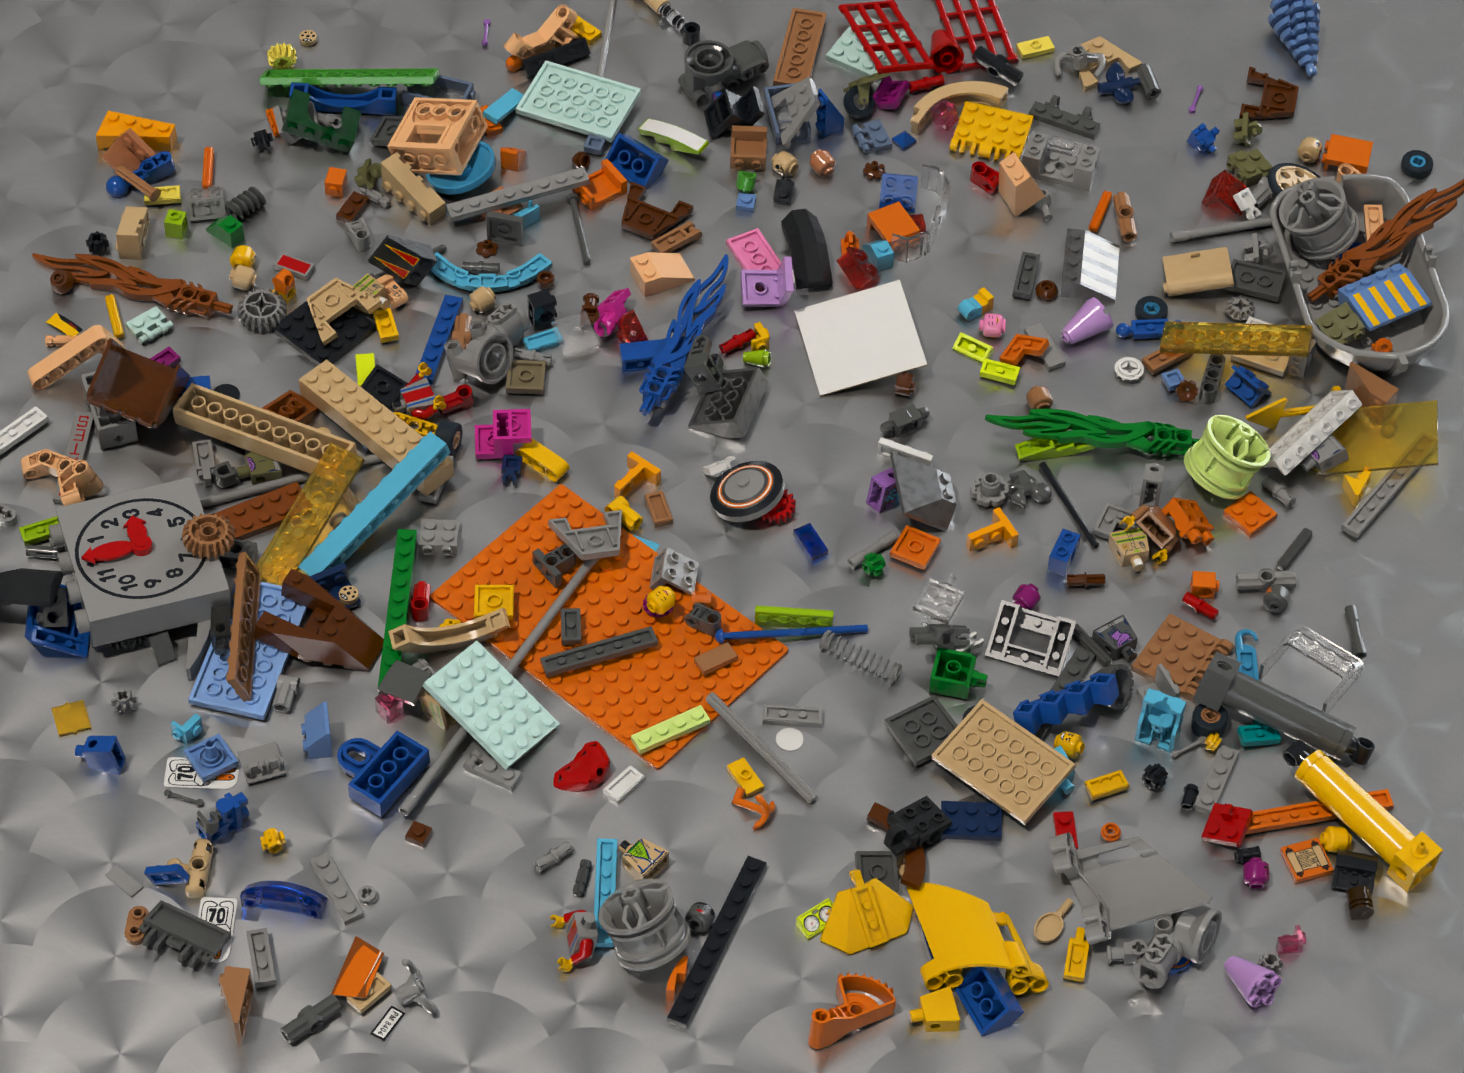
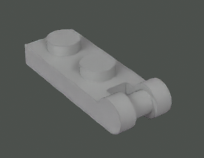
(492, 770)

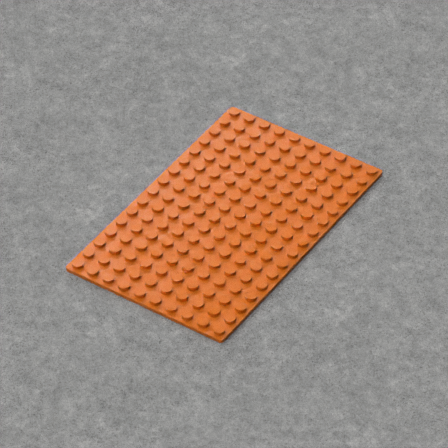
(627, 690)

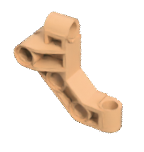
(550, 35)
(74, 477)

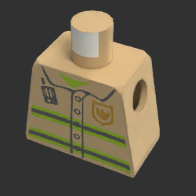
(372, 288)
(1130, 547)
(435, 711)

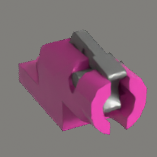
(610, 312)

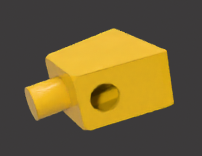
(937, 1011)

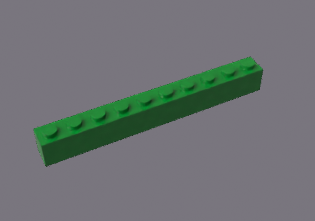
(399, 595)

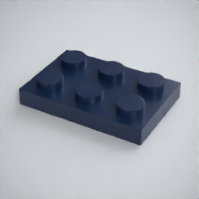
(973, 820)

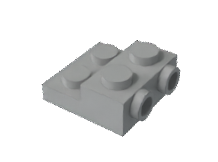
(438, 537)

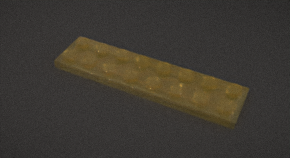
(1236, 339)
(309, 513)

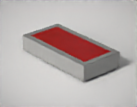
(298, 267)

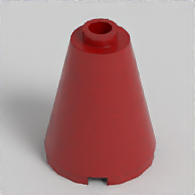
(945, 52)

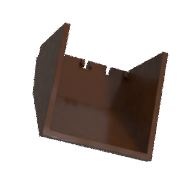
(135, 386)

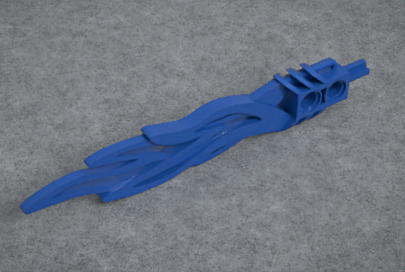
(667, 366)

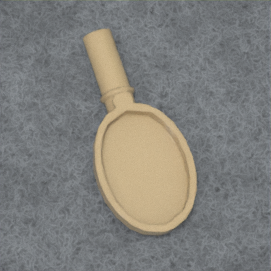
(1051, 924)

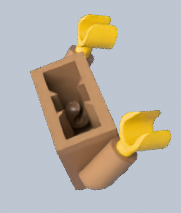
(1157, 526)

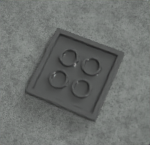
(921, 728)

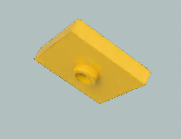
(493, 597)

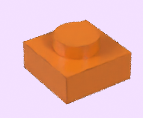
(701, 597)

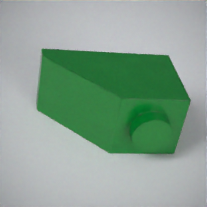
(227, 230)

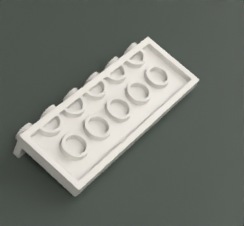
(1312, 429)

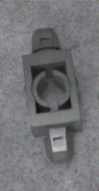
(904, 420)

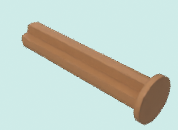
(138, 183)

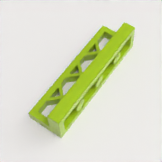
(792, 617)

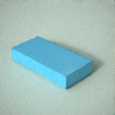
(541, 341)

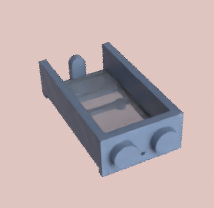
(443, 88)
(781, 120)

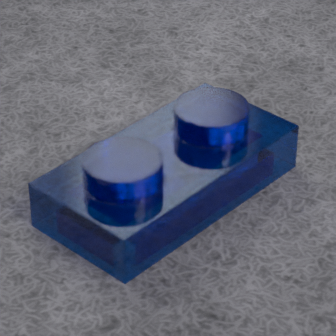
(810, 542)

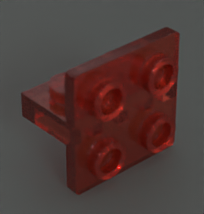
(857, 267)

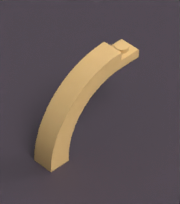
(957, 93)
(438, 639)

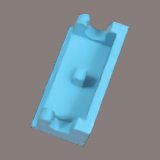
(529, 214)

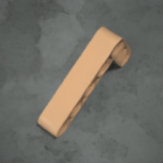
(70, 356)

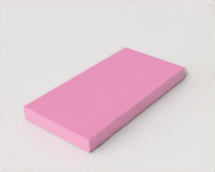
(753, 252)

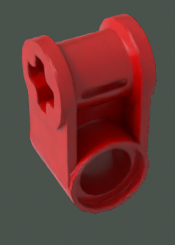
(984, 177)

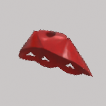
(584, 769)

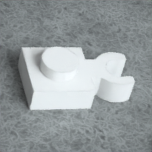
(1246, 202)

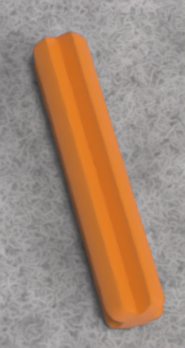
(207, 167)
(1100, 211)

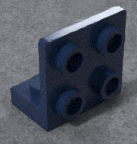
(333, 580)

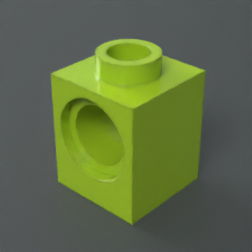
(176, 224)

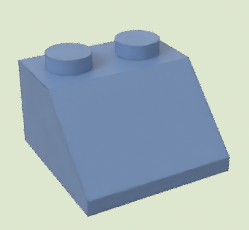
(317, 733)

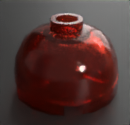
(630, 328)

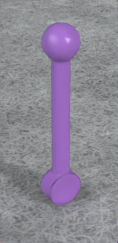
(486, 23)
(1192, 108)

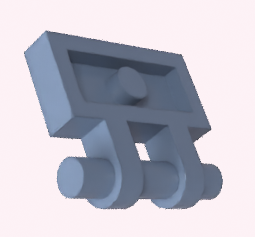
(876, 134)

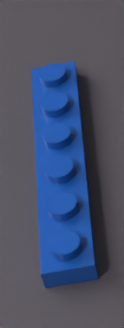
(441, 334)

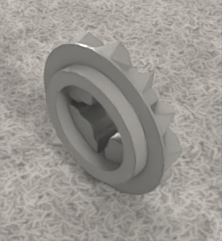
(1234, 312)

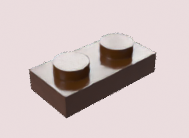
(352, 207)

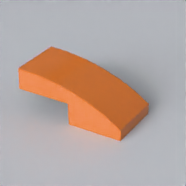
(677, 976)

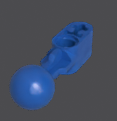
(149, 170)

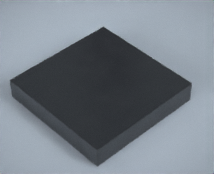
(383, 386)

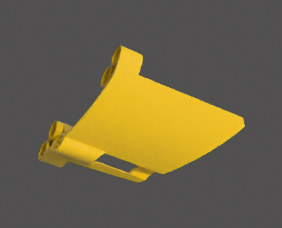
(966, 934)

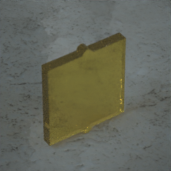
(71, 718)

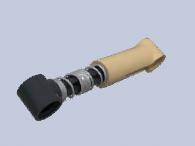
(689, 30)

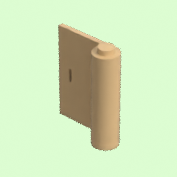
(1197, 271)

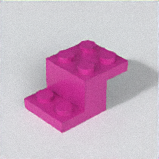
(507, 428)

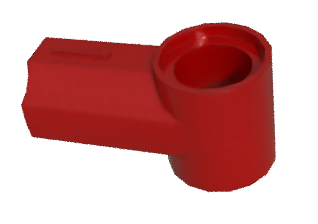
(460, 398)
(420, 601)

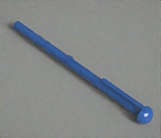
(720, 636)

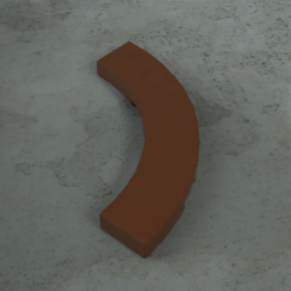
(914, 859)

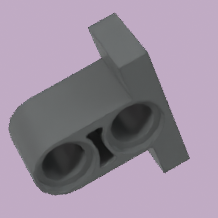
(554, 563)

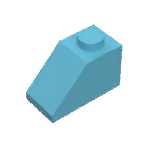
(880, 254)

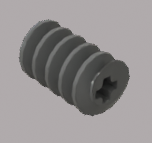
(244, 203)

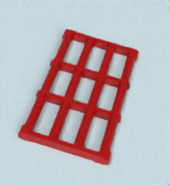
(985, 35)
(882, 45)

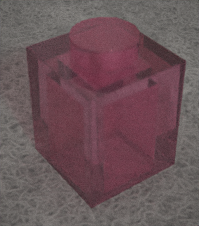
(388, 707)

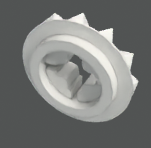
(1135, 366)

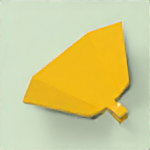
(865, 915)

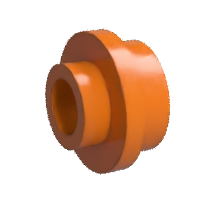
(1113, 828)

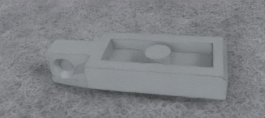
(204, 460)

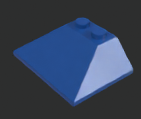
(63, 640)

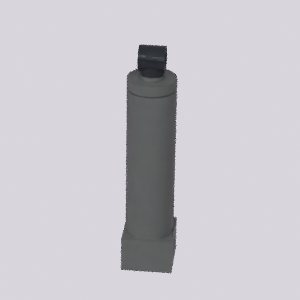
(1229, 687)

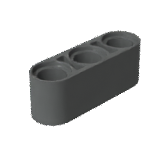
(1212, 378)

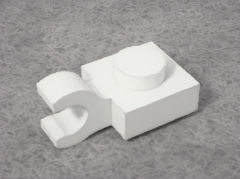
(716, 468)
(973, 644)

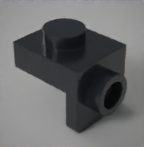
(784, 190)

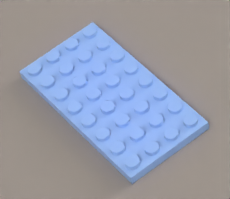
(211, 685)

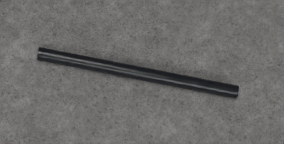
(1068, 504)

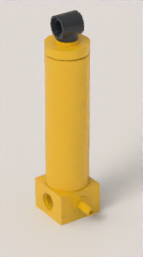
(1408, 856)

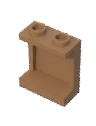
(748, 147)

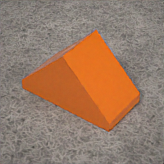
(511, 158)

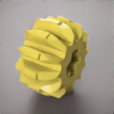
(282, 56)

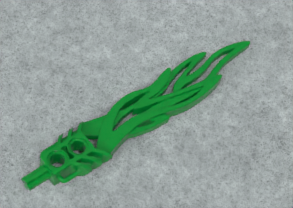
(1094, 429)

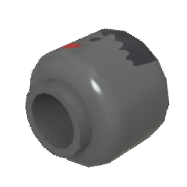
(700, 917)

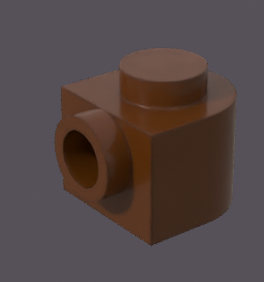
(905, 384)

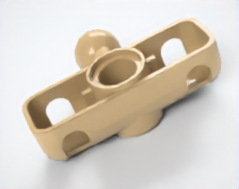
(199, 857)

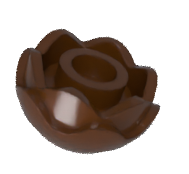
(1046, 290)

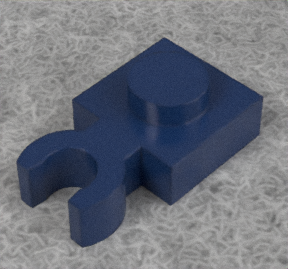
(511, 467)

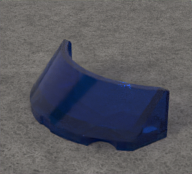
(285, 893)

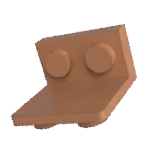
(127, 151)

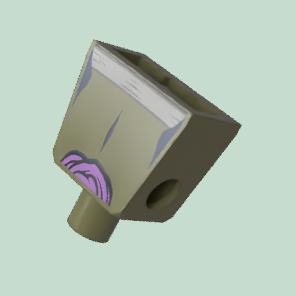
(259, 469)

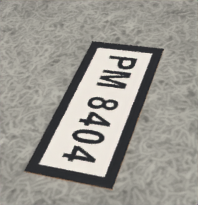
(387, 1023)

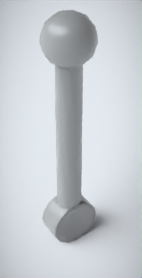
(1175, 753)

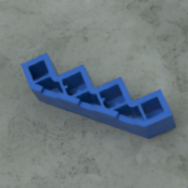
(1074, 699)

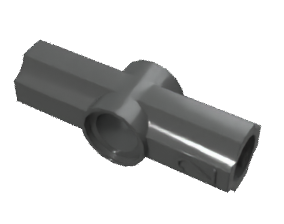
(311, 1019)

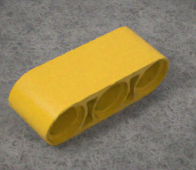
(543, 460)

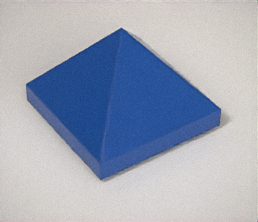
(904, 140)

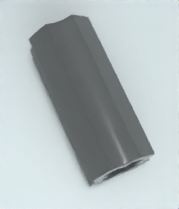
(1148, 81)

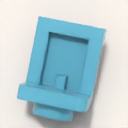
(187, 731)

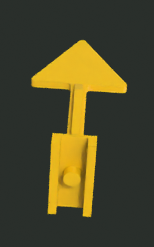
(1271, 414)

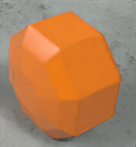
(513, 63)

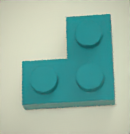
(1257, 735)

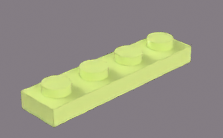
(670, 729)

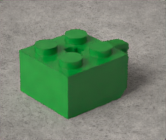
(955, 674)

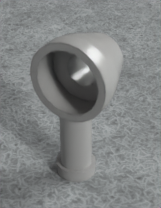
(1044, 205)

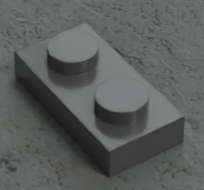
(570, 626)

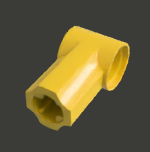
(629, 517)

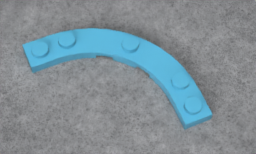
(512, 279)

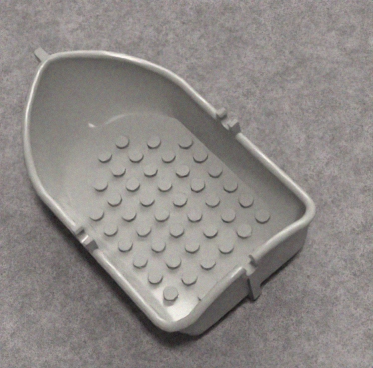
(1409, 335)

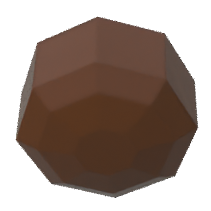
(545, 280)

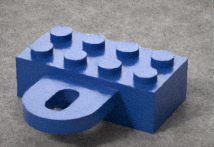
(384, 772)

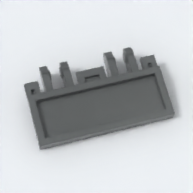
(181, 928)

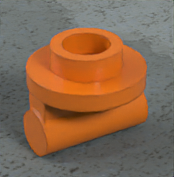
(1382, 345)

